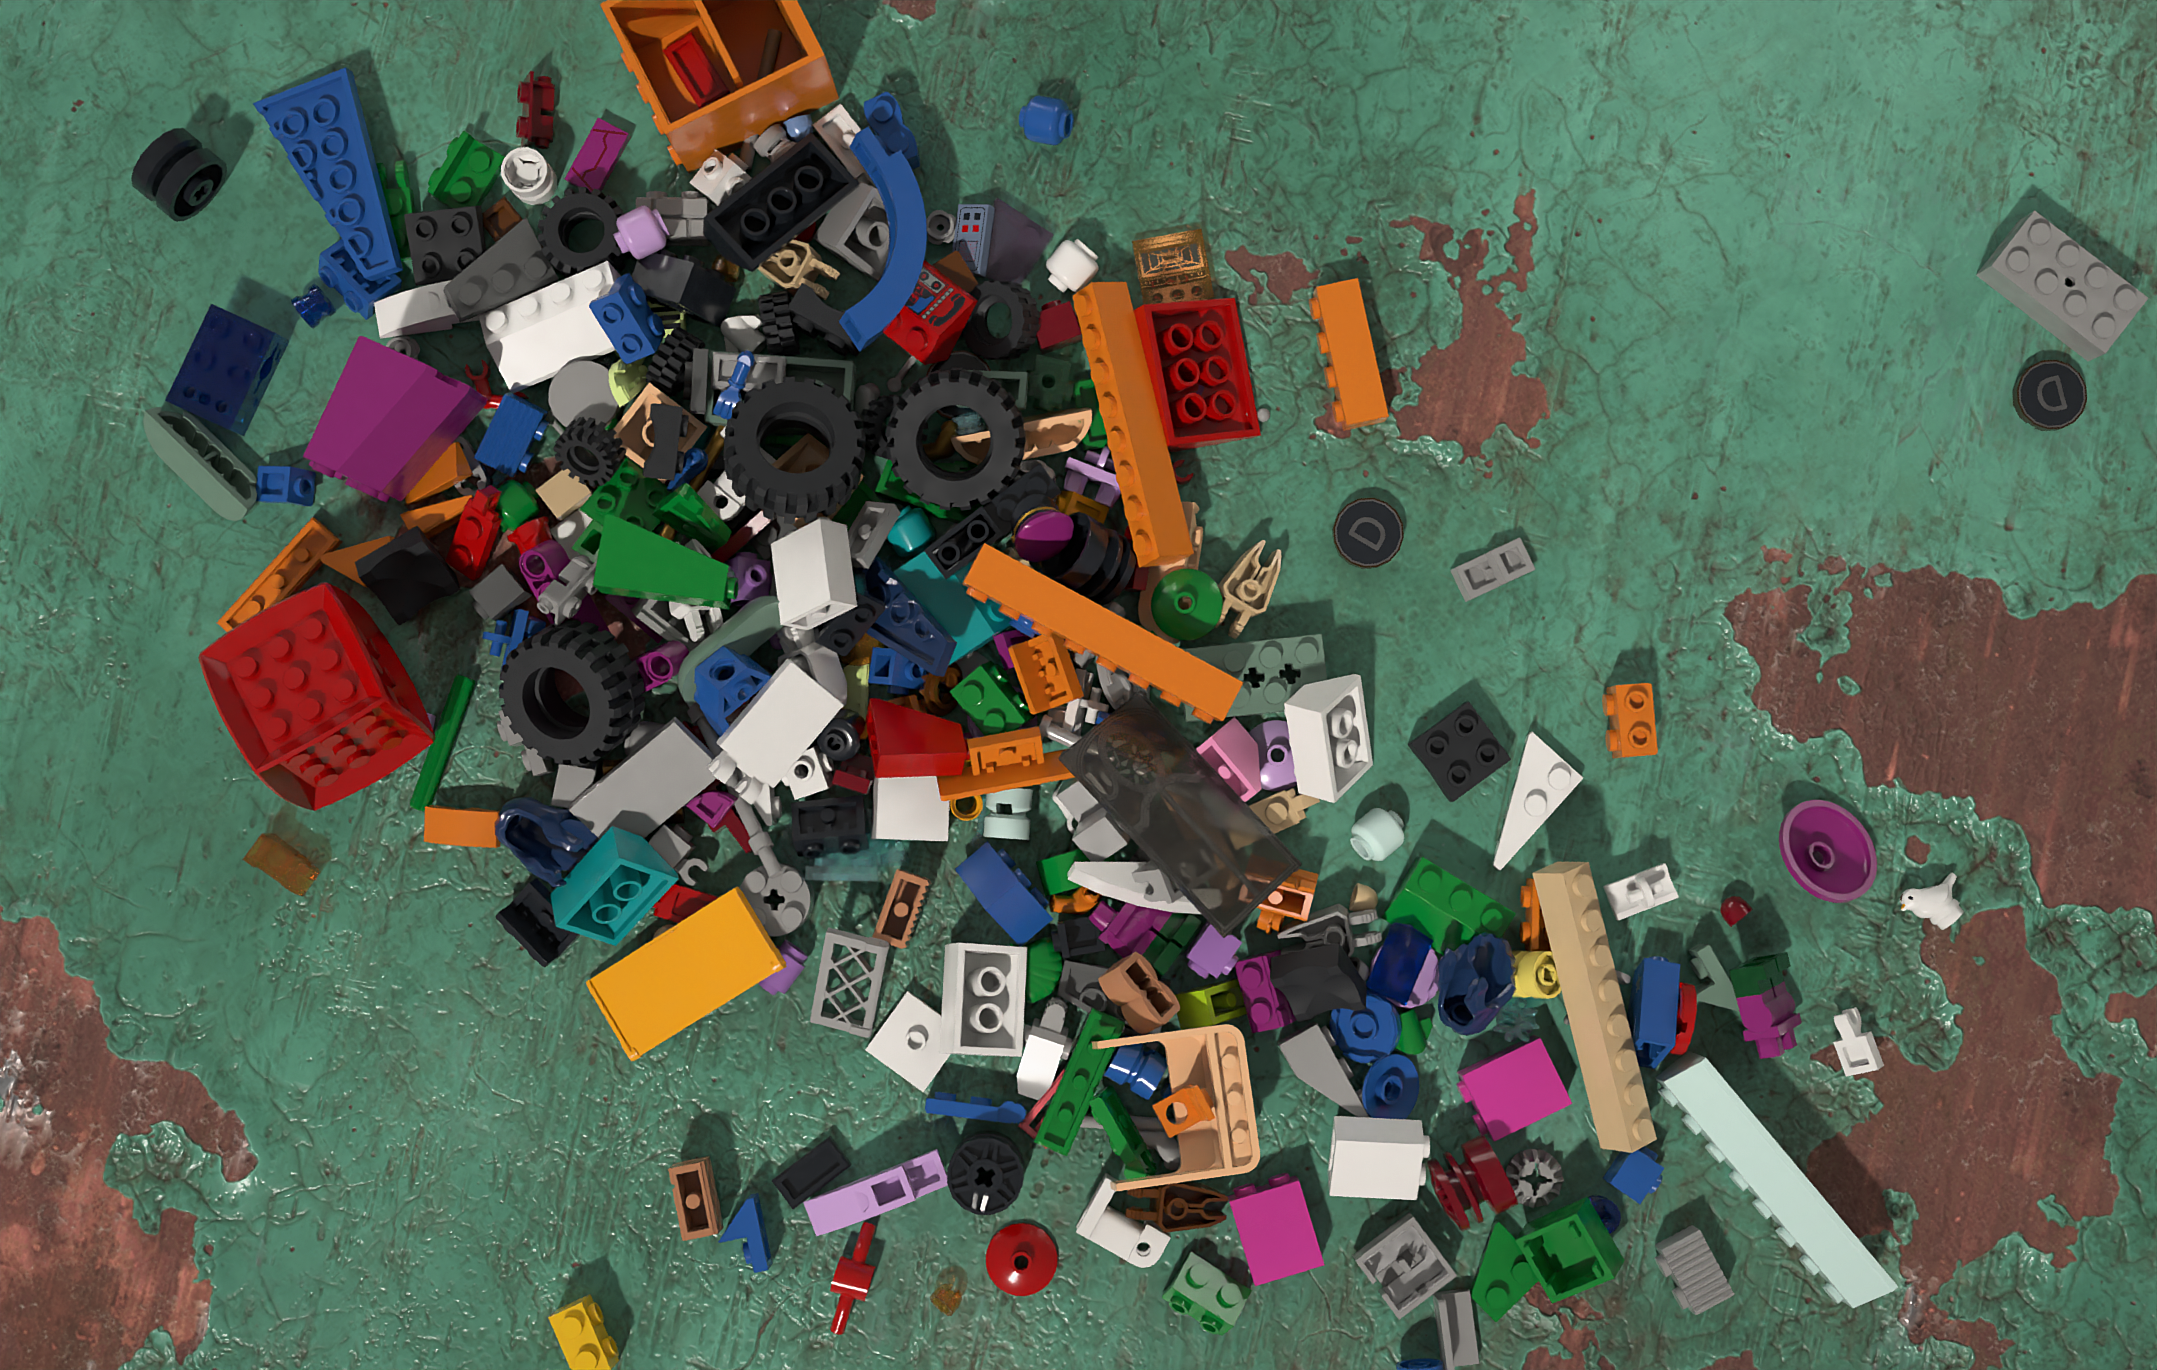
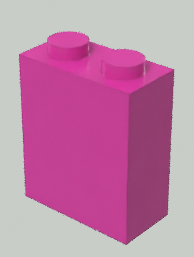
(1512, 1088)
(1275, 1229)

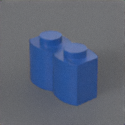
(886, 121)

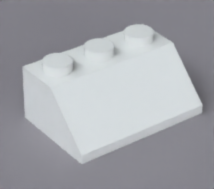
(1328, 736)
(983, 1000)

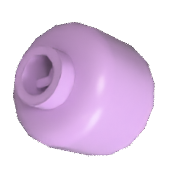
(641, 232)

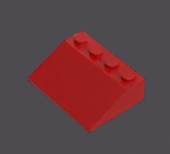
(1195, 346)

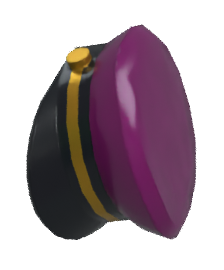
(1039, 528)

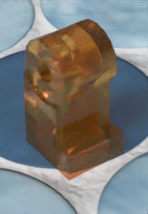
(282, 863)

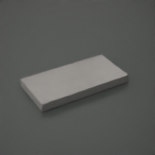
(647, 784)

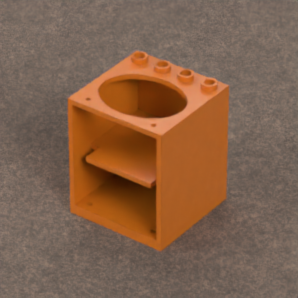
(734, 41)

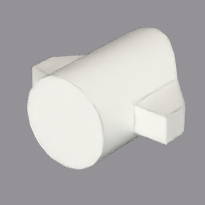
(742, 334)

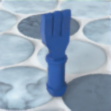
(732, 394)

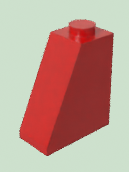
(913, 742)

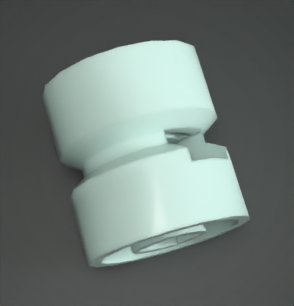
(1008, 826)

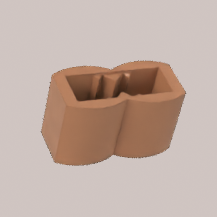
(1138, 992)

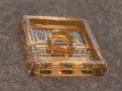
(1173, 268)

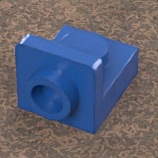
(285, 485)

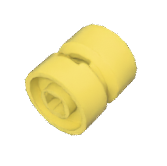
(1535, 975)

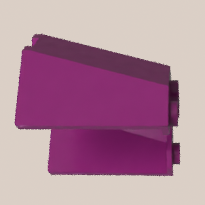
(389, 421)

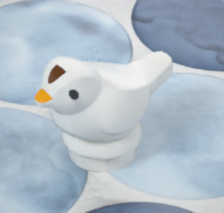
(1933, 903)

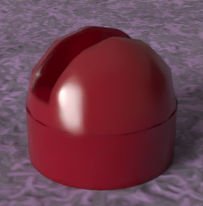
(1734, 909)

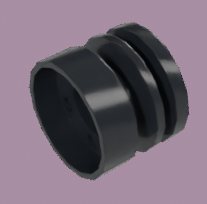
(1094, 561)
(989, 1151)

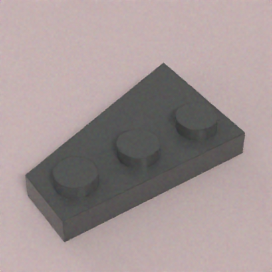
(501, 274)
(1082, 988)

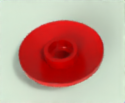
(1027, 1241)

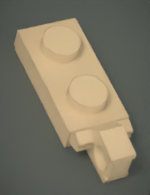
(1282, 809)

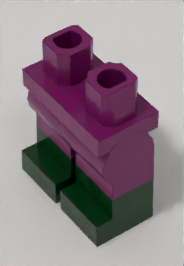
(1145, 930)
(1766, 1004)

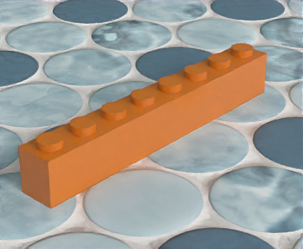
(1132, 424)
(1101, 633)

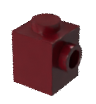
(1057, 326)

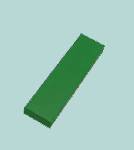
(1078, 1083)

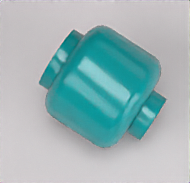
(911, 532)

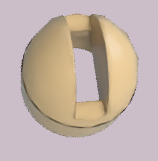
(1363, 898)

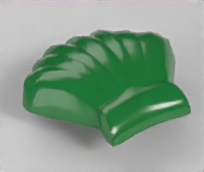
(1042, 969)

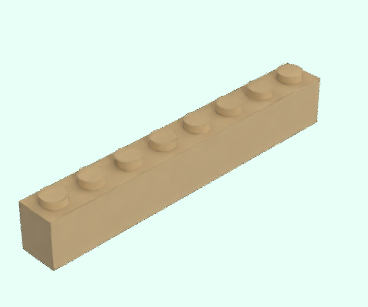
(1594, 1006)

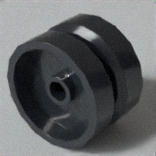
(179, 174)

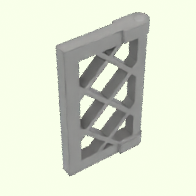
(856, 945)

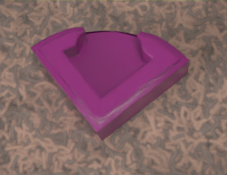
(712, 806)

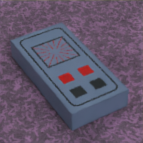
(974, 235)

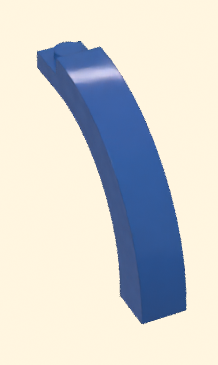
(907, 240)

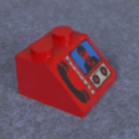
(932, 317)

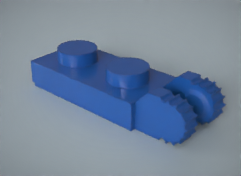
(978, 1108)

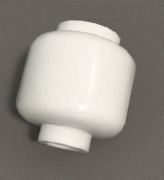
(1072, 266)

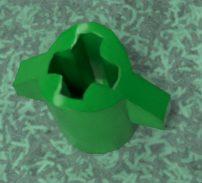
(1413, 1033)

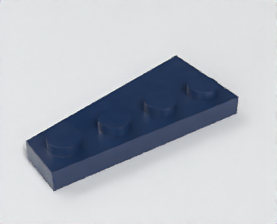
(906, 623)

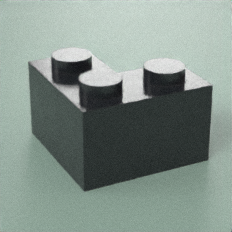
(684, 286)

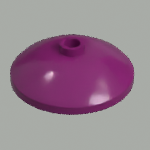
(1827, 851)

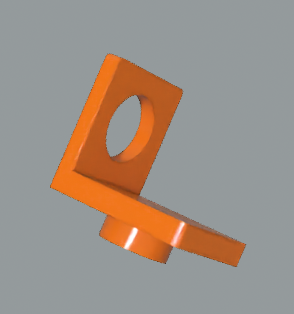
(1196, 1102)

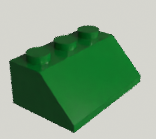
(1445, 907)

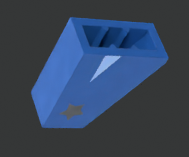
(1654, 1009)

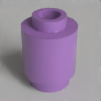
(782, 980)

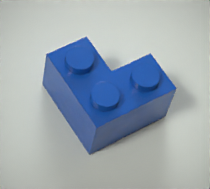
(1005, 892)

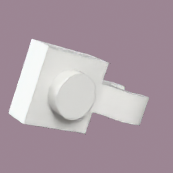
(1855, 1049)

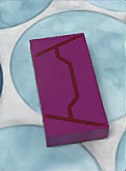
(598, 156)

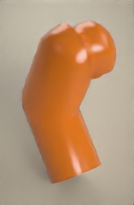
(1077, 903)

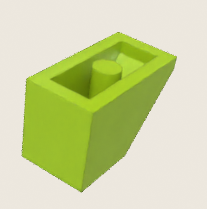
(1210, 1004)

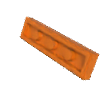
(284, 574)

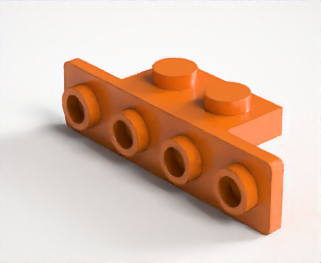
(1003, 764)

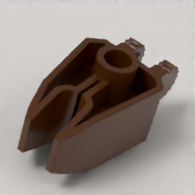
(1178, 1206)

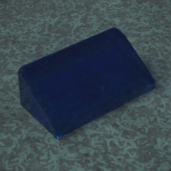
(1399, 962)

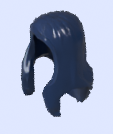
(543, 837)
(1475, 983)

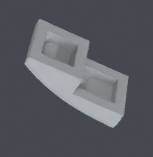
(1492, 569)

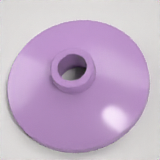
(1274, 775)

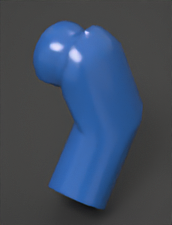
(694, 463)

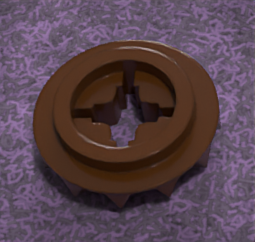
(937, 701)

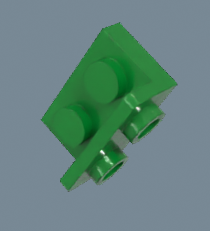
(466, 173)

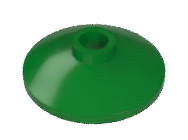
(1200, 617)

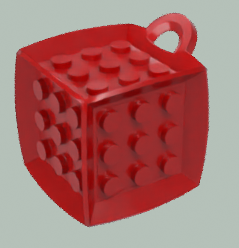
(316, 697)

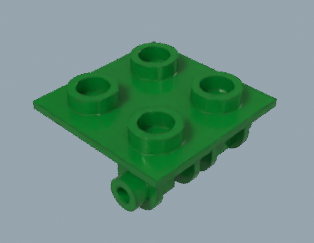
(627, 497)

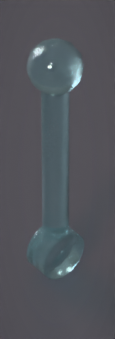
(978, 840)

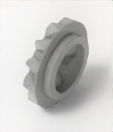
(1522, 1165)

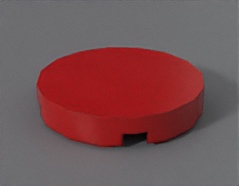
(1685, 1017)

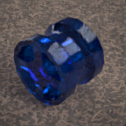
(313, 306)
(1611, 1211)

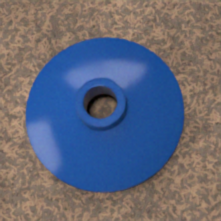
(1390, 1087)

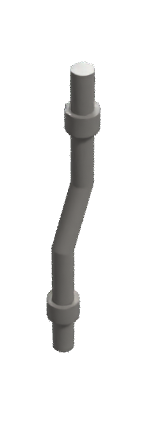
(759, 841)

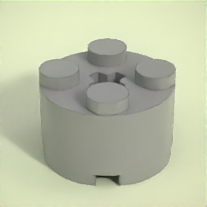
(792, 885)

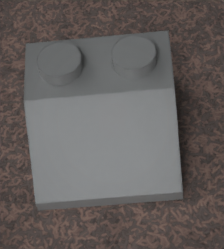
(858, 231)

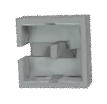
(1404, 1265)

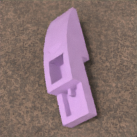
(876, 1193)

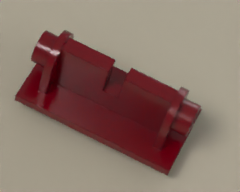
(535, 97)

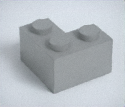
(1097, 831)

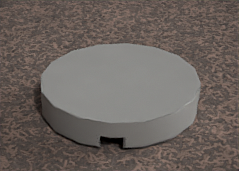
(582, 391)

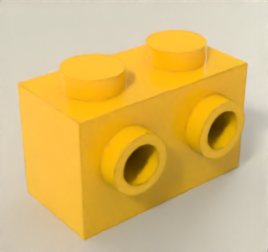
(583, 1336)

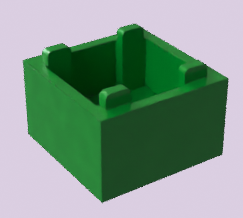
(1570, 1250)

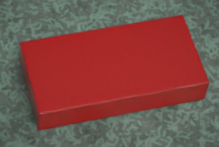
(696, 70)

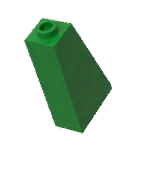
(655, 568)

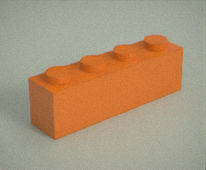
(1349, 354)

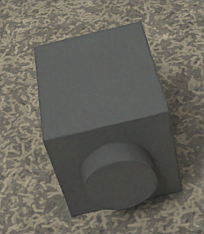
(499, 594)

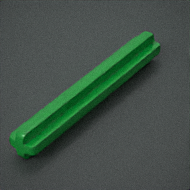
(443, 743)

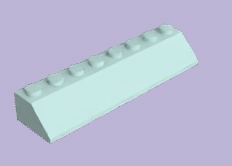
(1774, 1181)

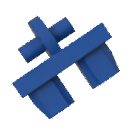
(521, 626)

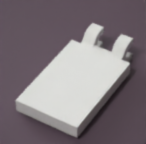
(774, 730)

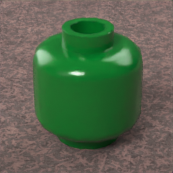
(516, 504)

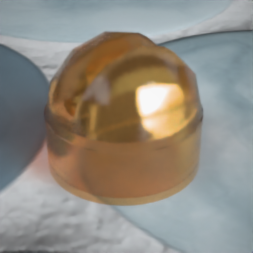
(727, 268)
(945, 1299)

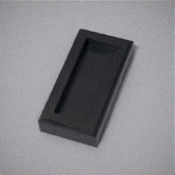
(811, 1172)

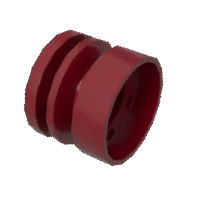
(1472, 1183)

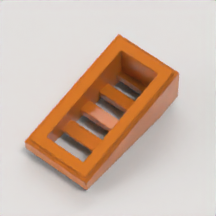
(436, 517)

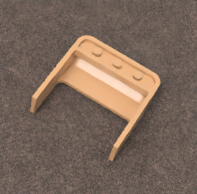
(1214, 1061)

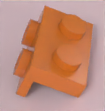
(1045, 673)
(1631, 720)

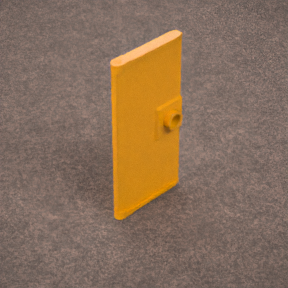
(685, 973)

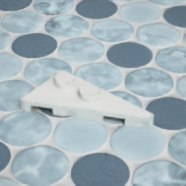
(1539, 789)

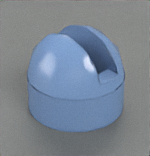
(799, 127)

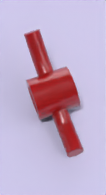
(852, 1278)

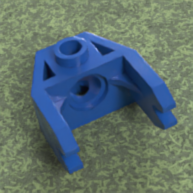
(725, 692)

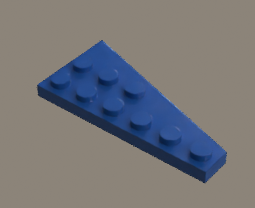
(333, 155)

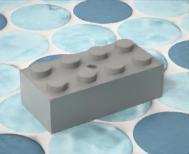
(2032, 272)

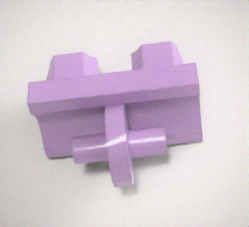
(1079, 473)

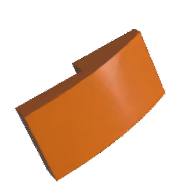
(460, 826)

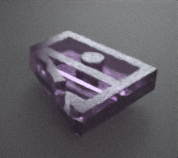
(1014, 244)

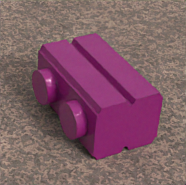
(1264, 1004)

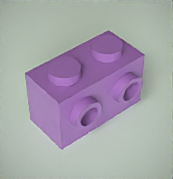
(1212, 953)

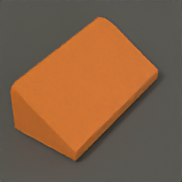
(446, 472)

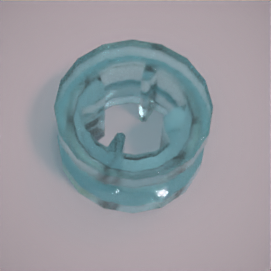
(968, 423)

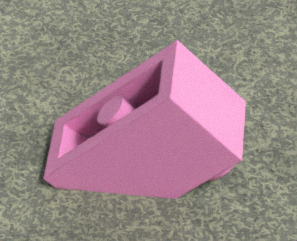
(1234, 758)

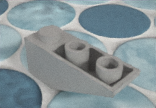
(1314, 1062)

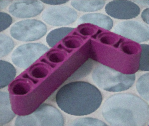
(545, 563)

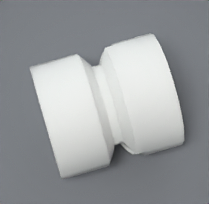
(529, 176)

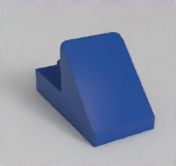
(750, 1224)

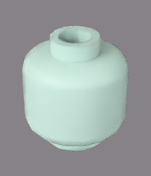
(1377, 834)

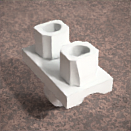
(1072, 717)
(1640, 891)

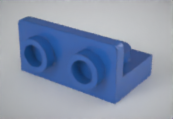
(342, 273)

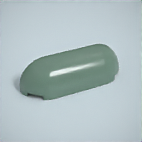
(202, 462)
(741, 632)

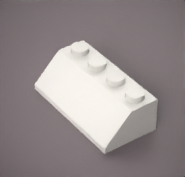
(549, 328)

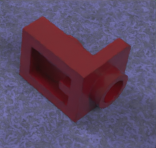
(856, 774)

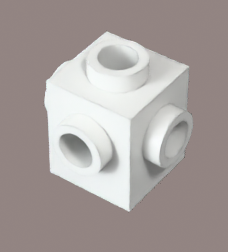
(720, 177)
(812, 781)

